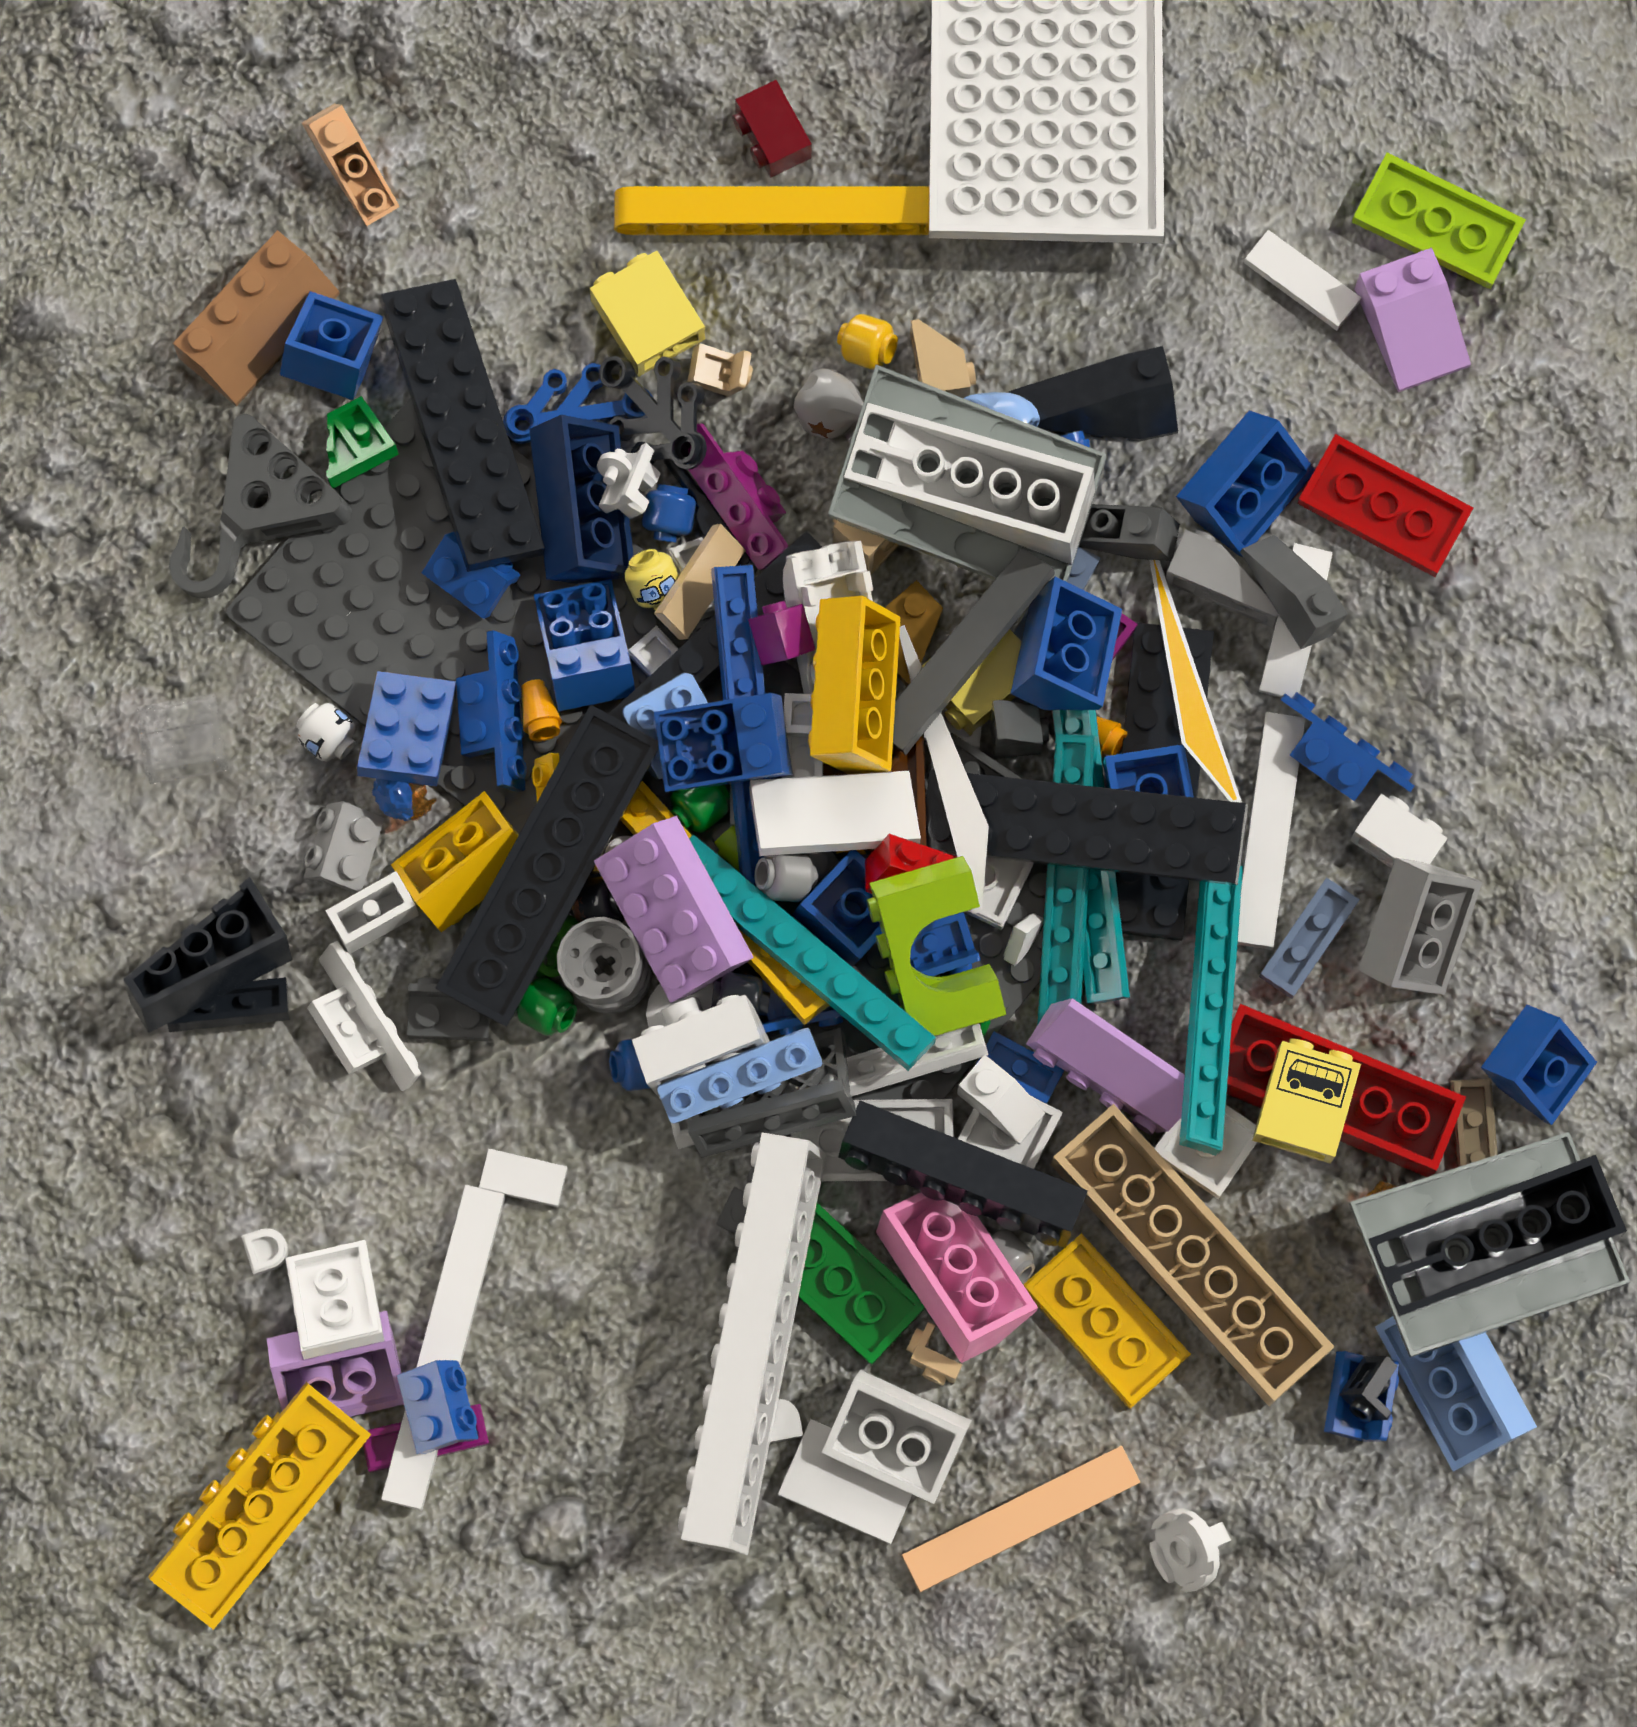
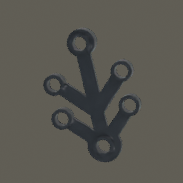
(660, 413)

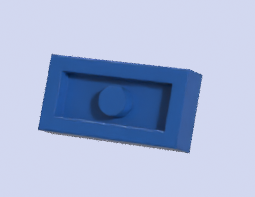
(1020, 1063)

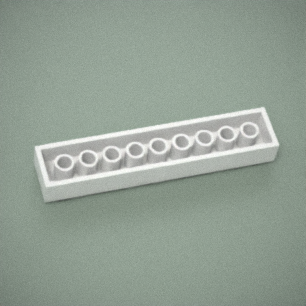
(752, 1344)

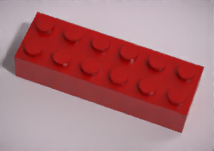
(1389, 1110)

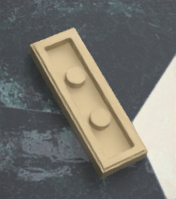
(693, 588)

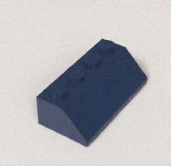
(577, 534)

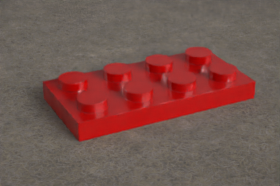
(1385, 505)

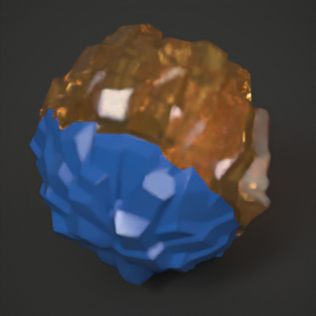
(402, 799)

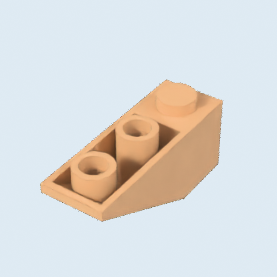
(350, 163)

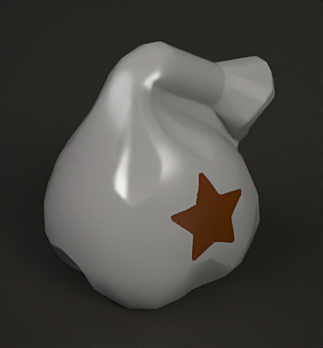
(828, 405)

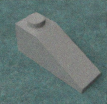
(1214, 575)

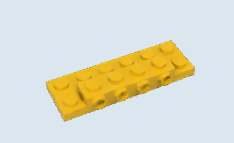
(257, 1504)

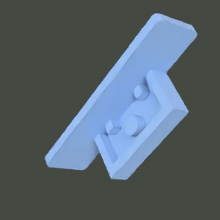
(740, 1075)

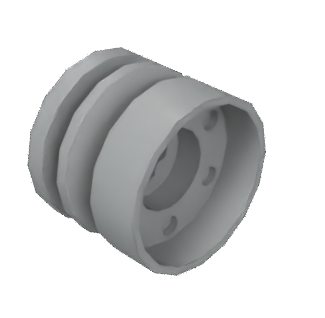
(588, 950)

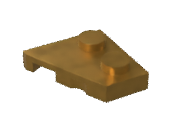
(920, 616)

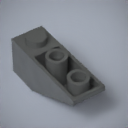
(1131, 531)

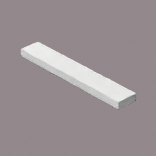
(1269, 830)

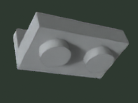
(343, 846)

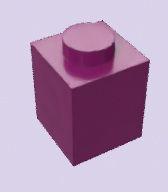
(781, 633)

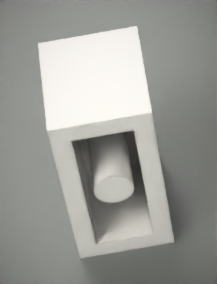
(1395, 833)
(372, 912)

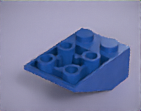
(584, 645)
(723, 742)

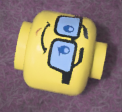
(650, 577)

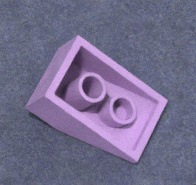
(1413, 319)

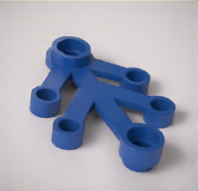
(570, 406)

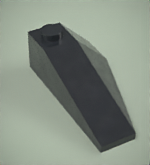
(1113, 398)

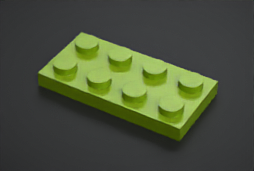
(1433, 213)

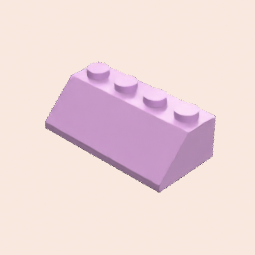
(1110, 1064)

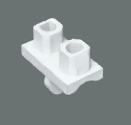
(624, 476)

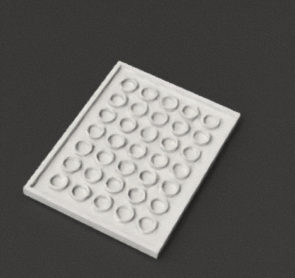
(1047, 120)

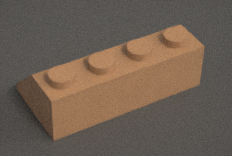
(251, 318)

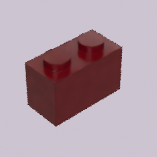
(772, 129)

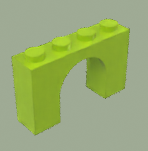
(903, 909)

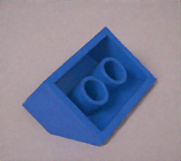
(1246, 482)
(1066, 649)

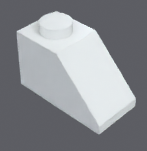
(1000, 1099)

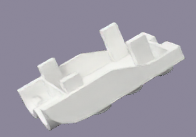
(823, 574)

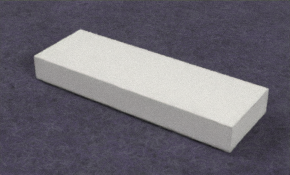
(1302, 280)

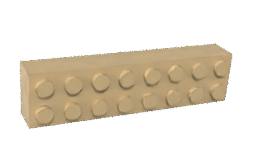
(1192, 1255)

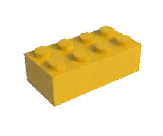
(854, 685)

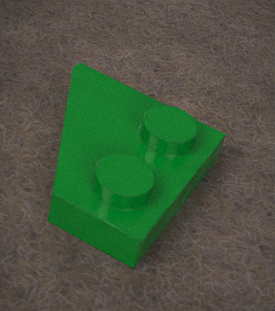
(355, 442)

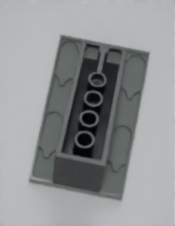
(1493, 1242)

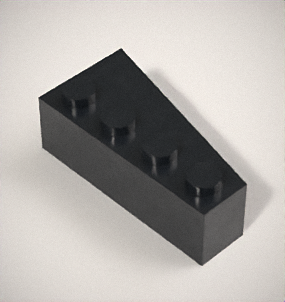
(210, 959)

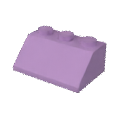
(352, 1379)

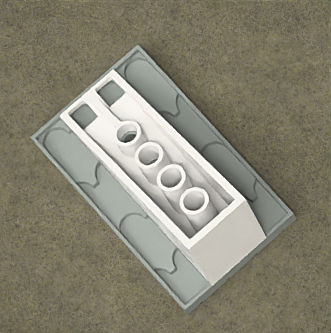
(963, 480)

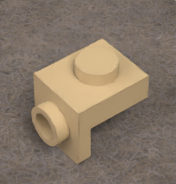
(720, 370)
(935, 1365)

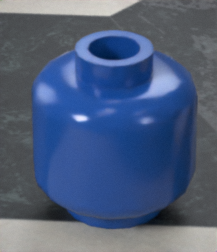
(669, 512)
(626, 1067)

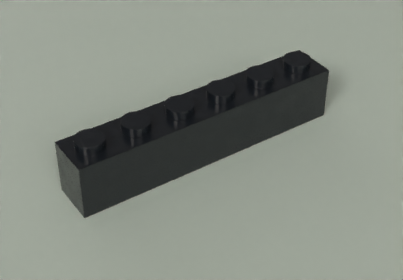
(962, 1174)

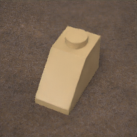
(940, 361)

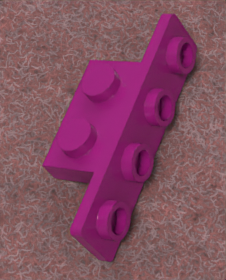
(742, 500)

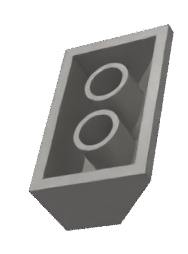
(1419, 927)

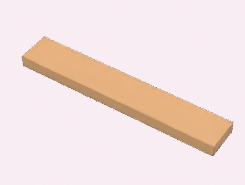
(1021, 1519)

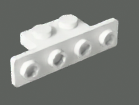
(357, 1024)

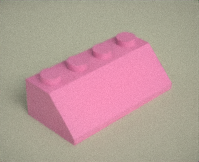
(955, 1273)

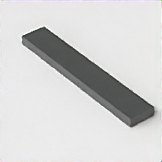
(968, 647)

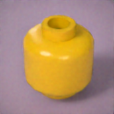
(867, 341)

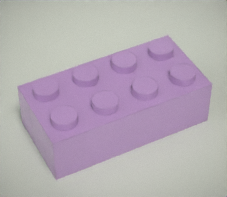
(673, 909)

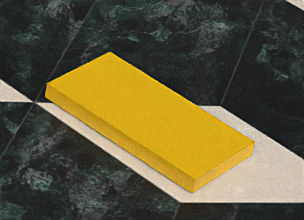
(1106, 1321)

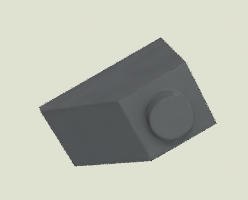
(1017, 729)

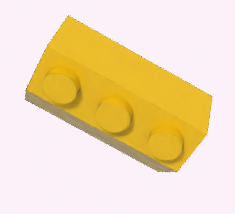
(457, 861)

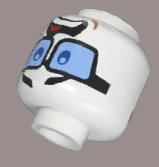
(326, 732)

